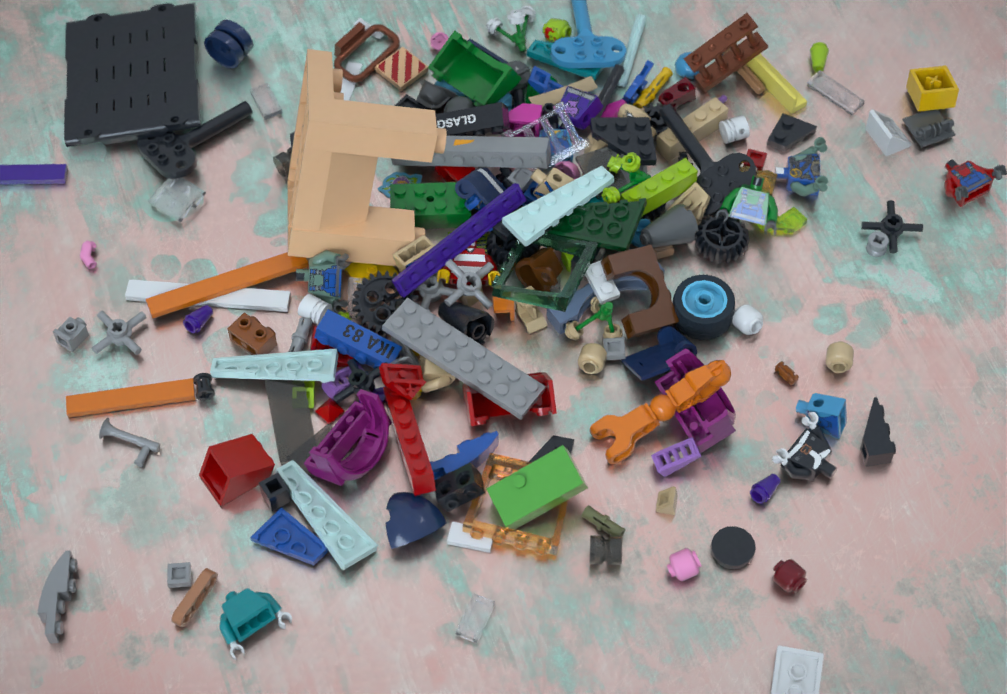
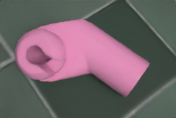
(85, 254)

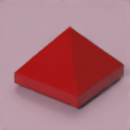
(329, 411)

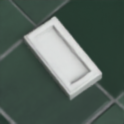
(462, 539)

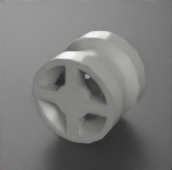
(873, 246)

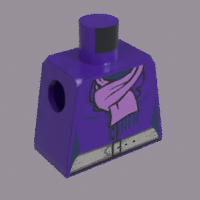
(582, 107)

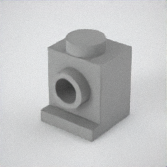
(71, 333)

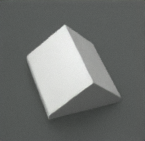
(886, 133)

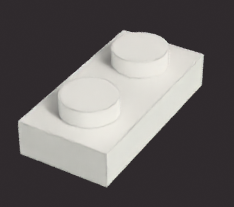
(603, 289)

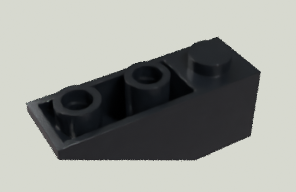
(876, 442)

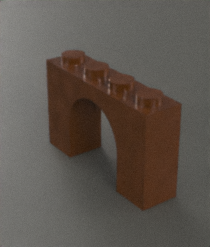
(643, 264)

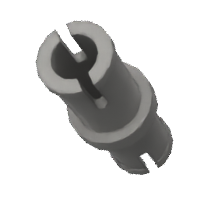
(300, 337)

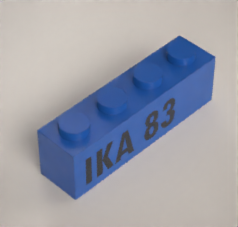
(356, 340)

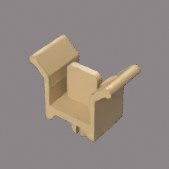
(530, 316)

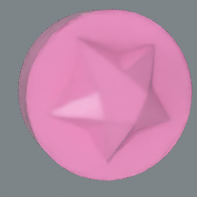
(438, 40)

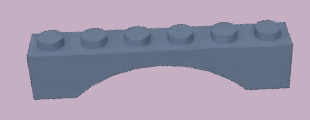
(582, 300)

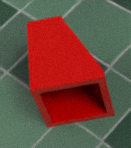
(235, 468)

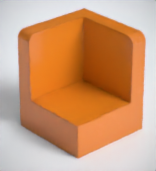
(504, 306)

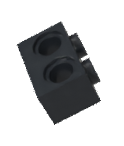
(459, 487)

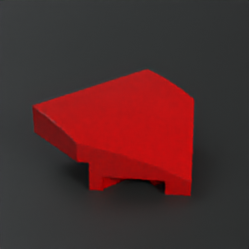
(402, 378)

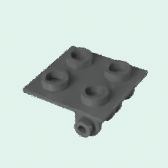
(929, 127)

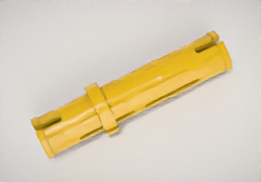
(663, 77)

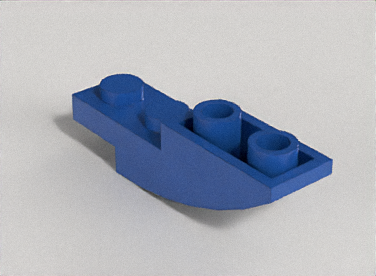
(468, 451)

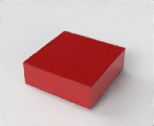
(758, 157)

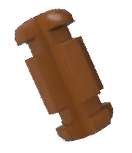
(786, 373)

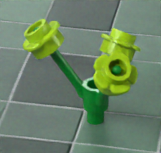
(630, 164)

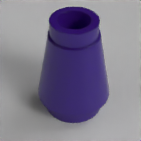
(196, 320)
(764, 488)

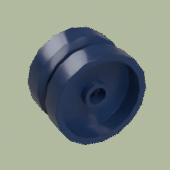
(228, 43)

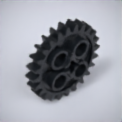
(376, 287)

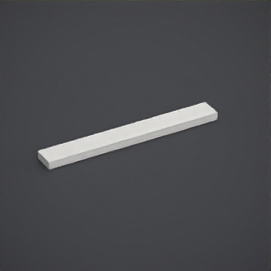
(243, 299)

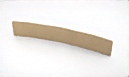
(556, 95)

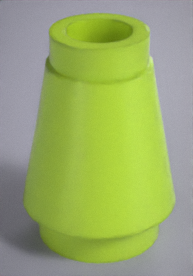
(819, 55)

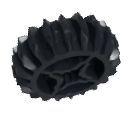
(733, 234)
(500, 255)

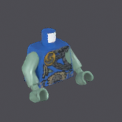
(803, 171)

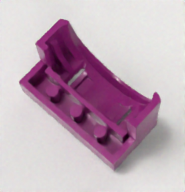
(716, 410)
(356, 422)

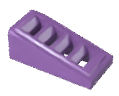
(334, 387)
(673, 450)

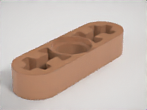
(194, 597)

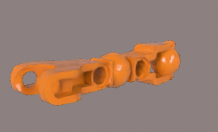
(692, 389)

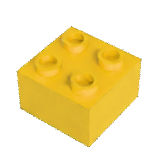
(932, 88)

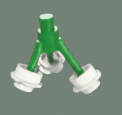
(516, 17)

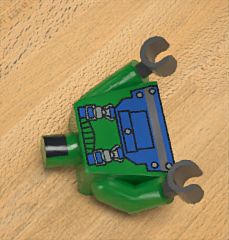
(751, 205)

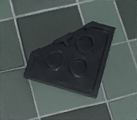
(626, 136)

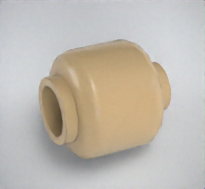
(839, 357)
(592, 358)

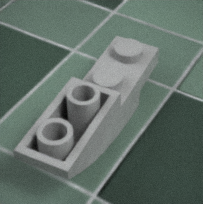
(55, 592)

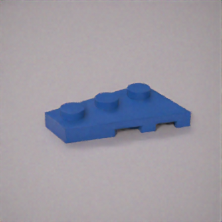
(290, 537)

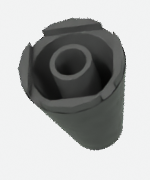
(671, 228)

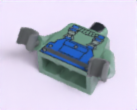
(325, 277)

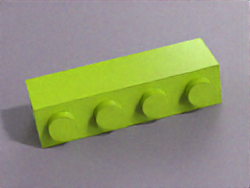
(663, 185)

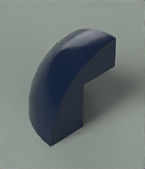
(411, 518)

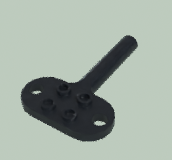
(173, 151)
(715, 177)

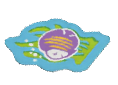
(398, 178)

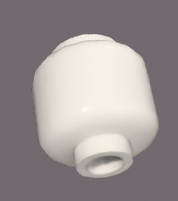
(747, 319)

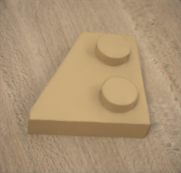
(695, 200)

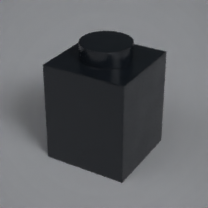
(275, 492)

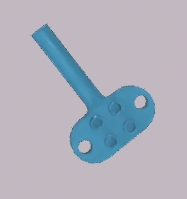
(586, 48)

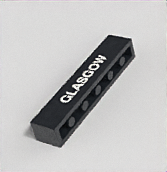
(475, 120)

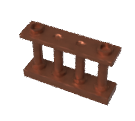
(731, 61)

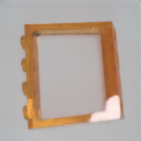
(498, 468)

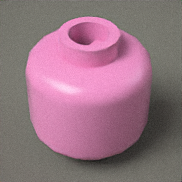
(684, 564)

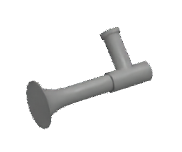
(146, 444)

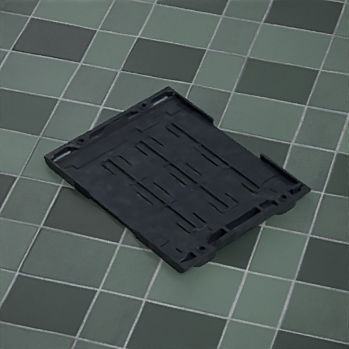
(141, 121)

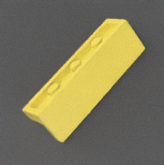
(777, 84)

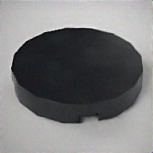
(733, 547)

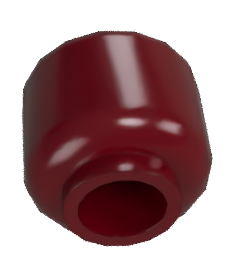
(789, 575)

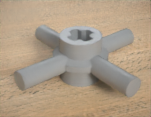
(464, 289)
(433, 290)
(119, 332)

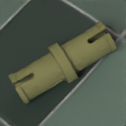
(602, 522)

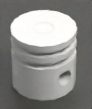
(734, 129)
(313, 308)

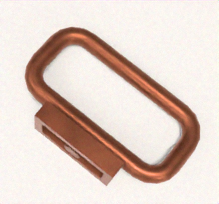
(353, 40)

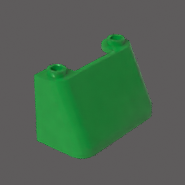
(473, 71)

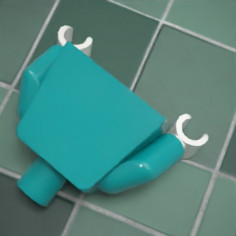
(246, 614)

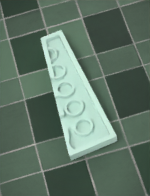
(533, 219)
(301, 365)
(333, 526)

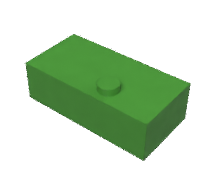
(537, 488)

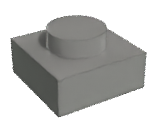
(522, 177)
(615, 348)
(179, 575)

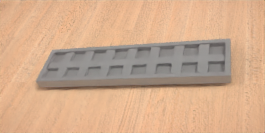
(464, 358)

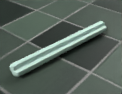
(632, 48)

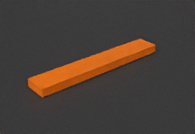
(130, 397)

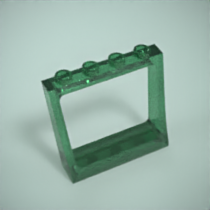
(556, 301)

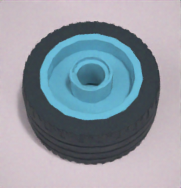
(704, 306)

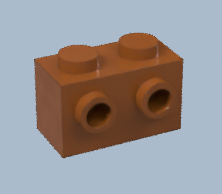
(252, 335)

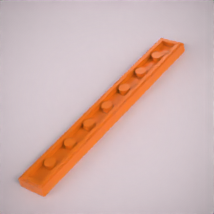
(224, 283)

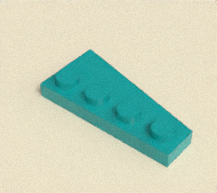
(541, 51)

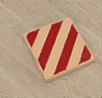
(401, 68)

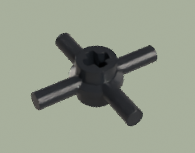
(892, 226)
(358, 380)

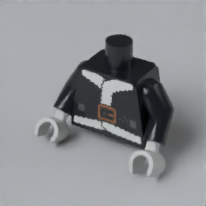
(808, 454)

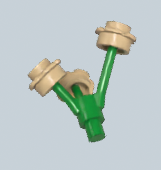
(603, 312)

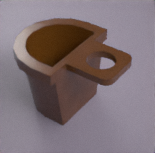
(539, 270)

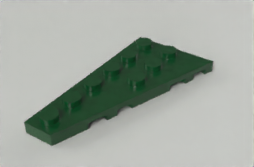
(603, 223)

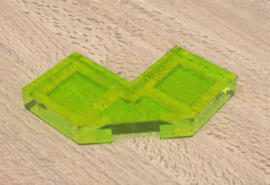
(789, 221)

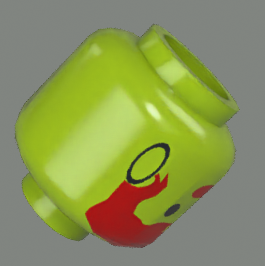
(556, 29)

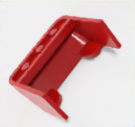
(481, 408)

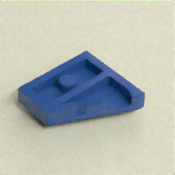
(638, 84)

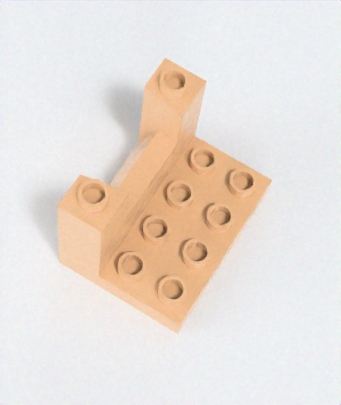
(336, 167)

